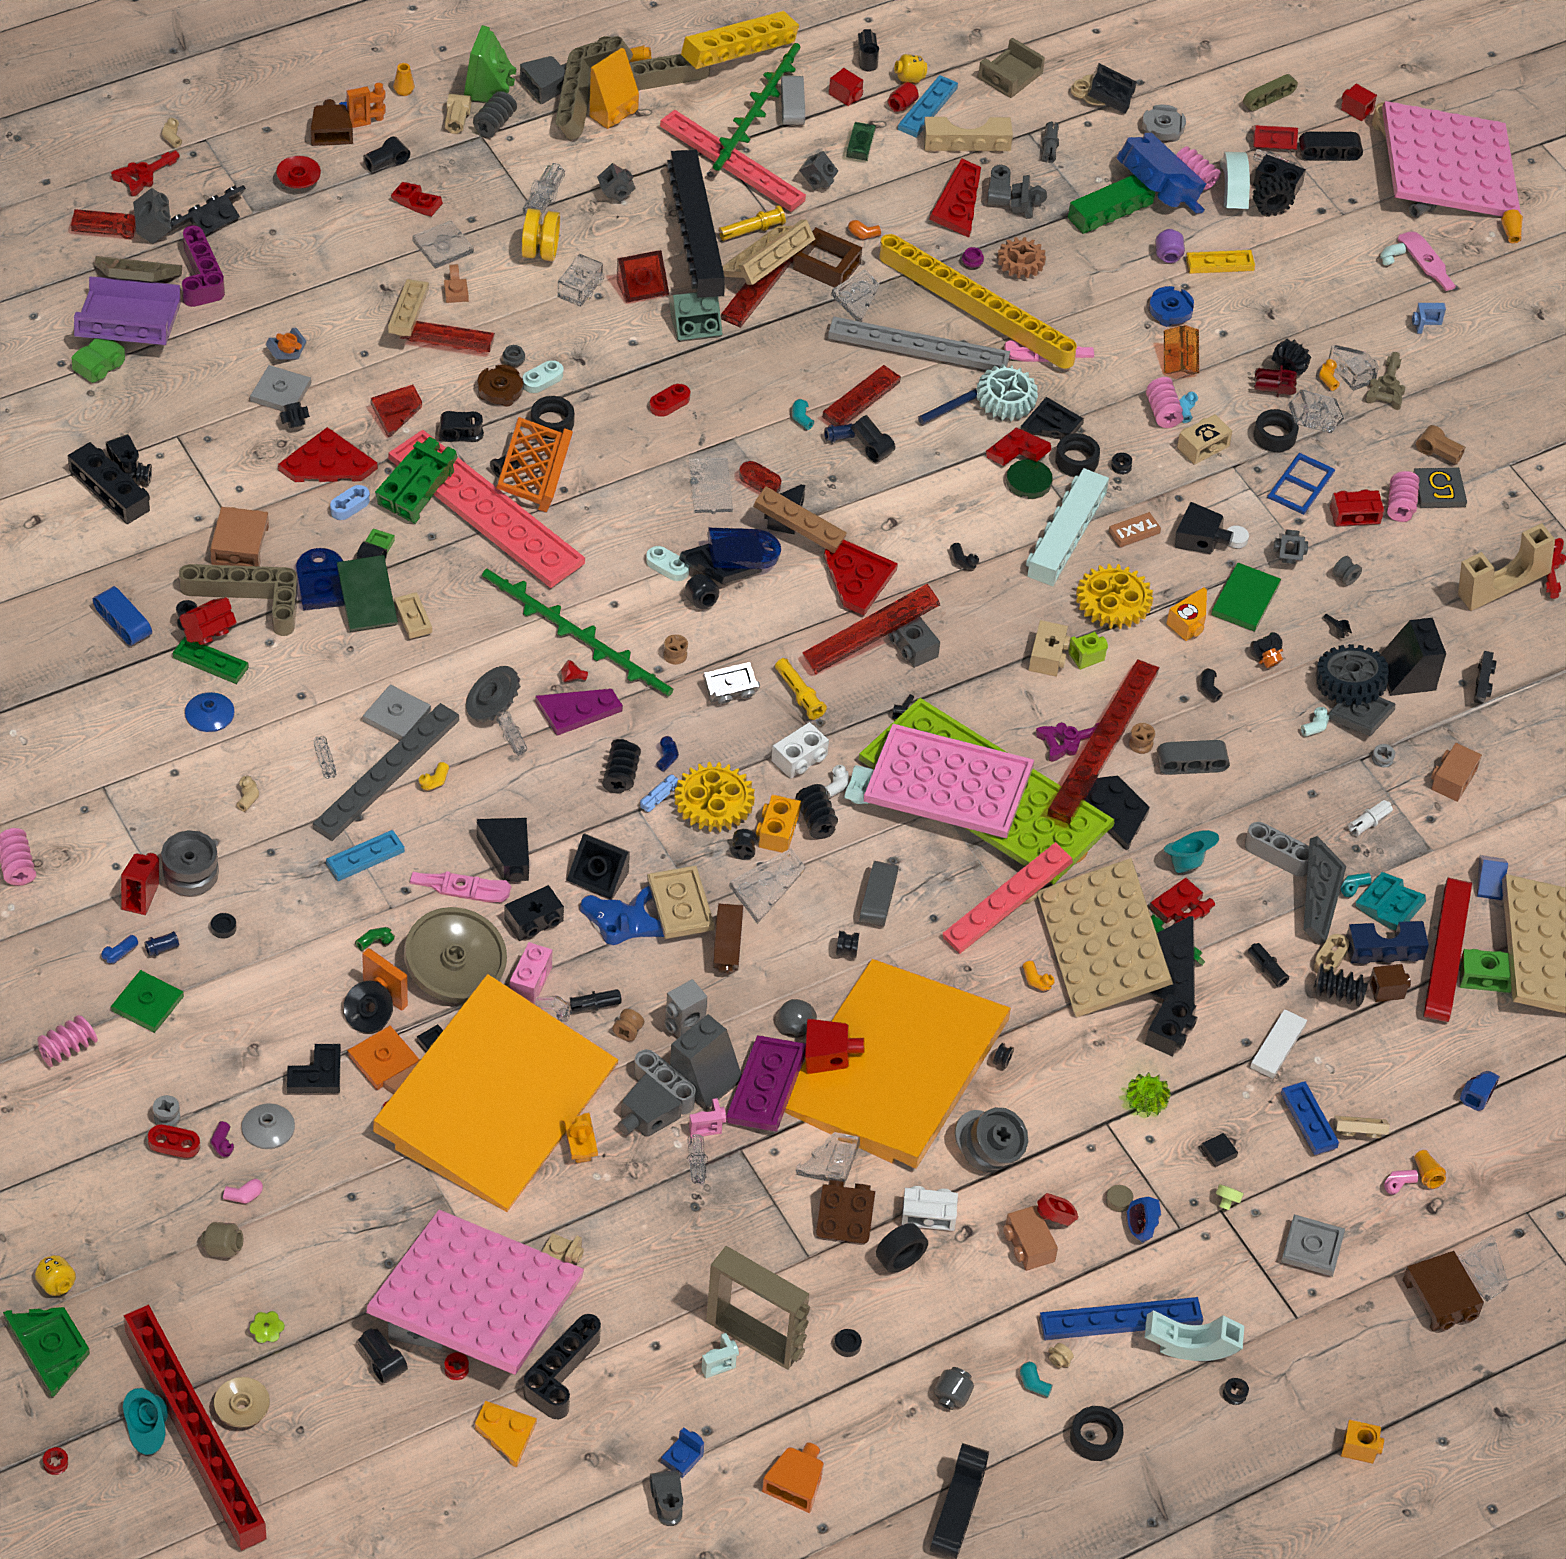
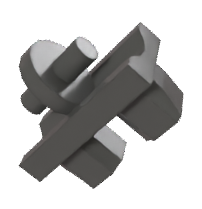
(1026, 196)

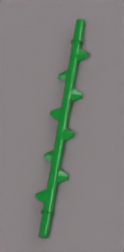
(756, 111)
(586, 635)

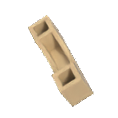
(942, 135)

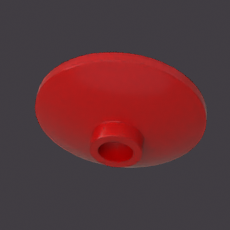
(298, 172)

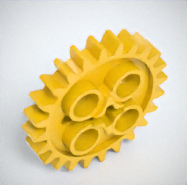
(1114, 596)
(714, 796)

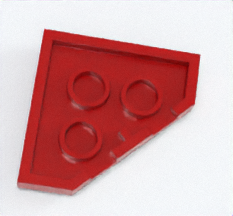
(327, 459)
(858, 575)

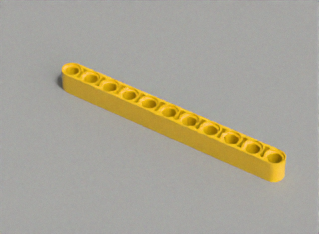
(978, 301)

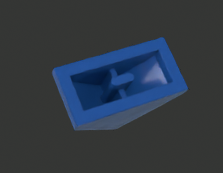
(1490, 877)

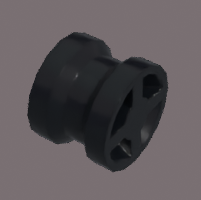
(744, 844)
(847, 944)

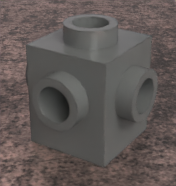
(819, 170)
(616, 182)
(1300, 546)

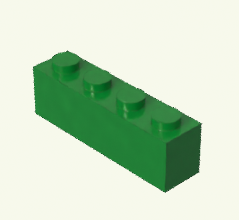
(1110, 203)

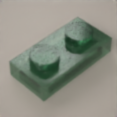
(861, 141)

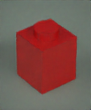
(846, 86)
(1358, 102)

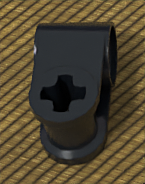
(459, 426)
(124, 454)

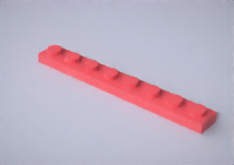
(738, 164)

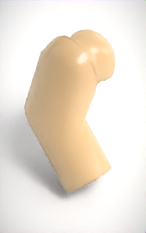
(250, 793)

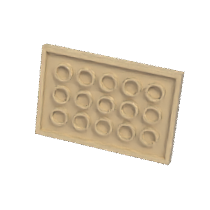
(1104, 937)
(1536, 941)

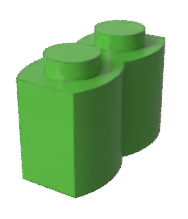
(98, 358)

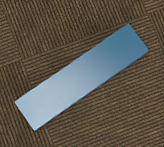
(927, 105)

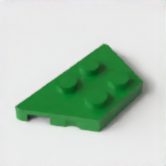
(49, 1343)

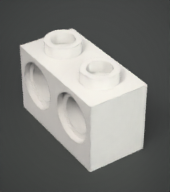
(800, 750)

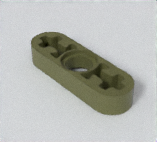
(1270, 92)

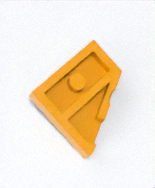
(505, 1429)

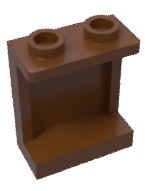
(1444, 1290)

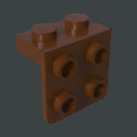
(845, 1212)

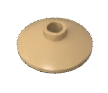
(241, 1392)

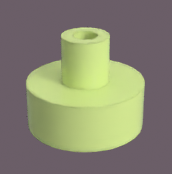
(1228, 1196)

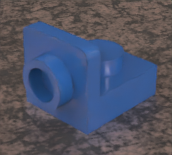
(684, 1452)

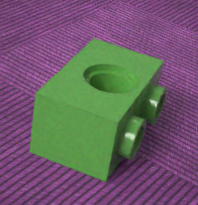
(1485, 970)

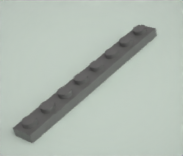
(385, 772)

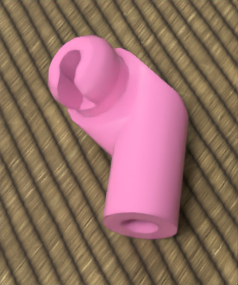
(1398, 1179)

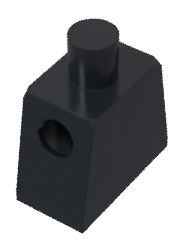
(1201, 530)

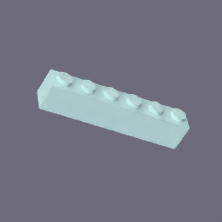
(1067, 527)

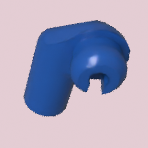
(114, 954)

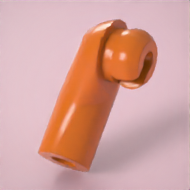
(862, 231)

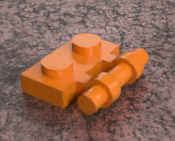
(359, 105)

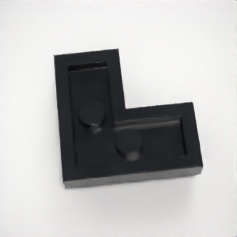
(320, 1077)

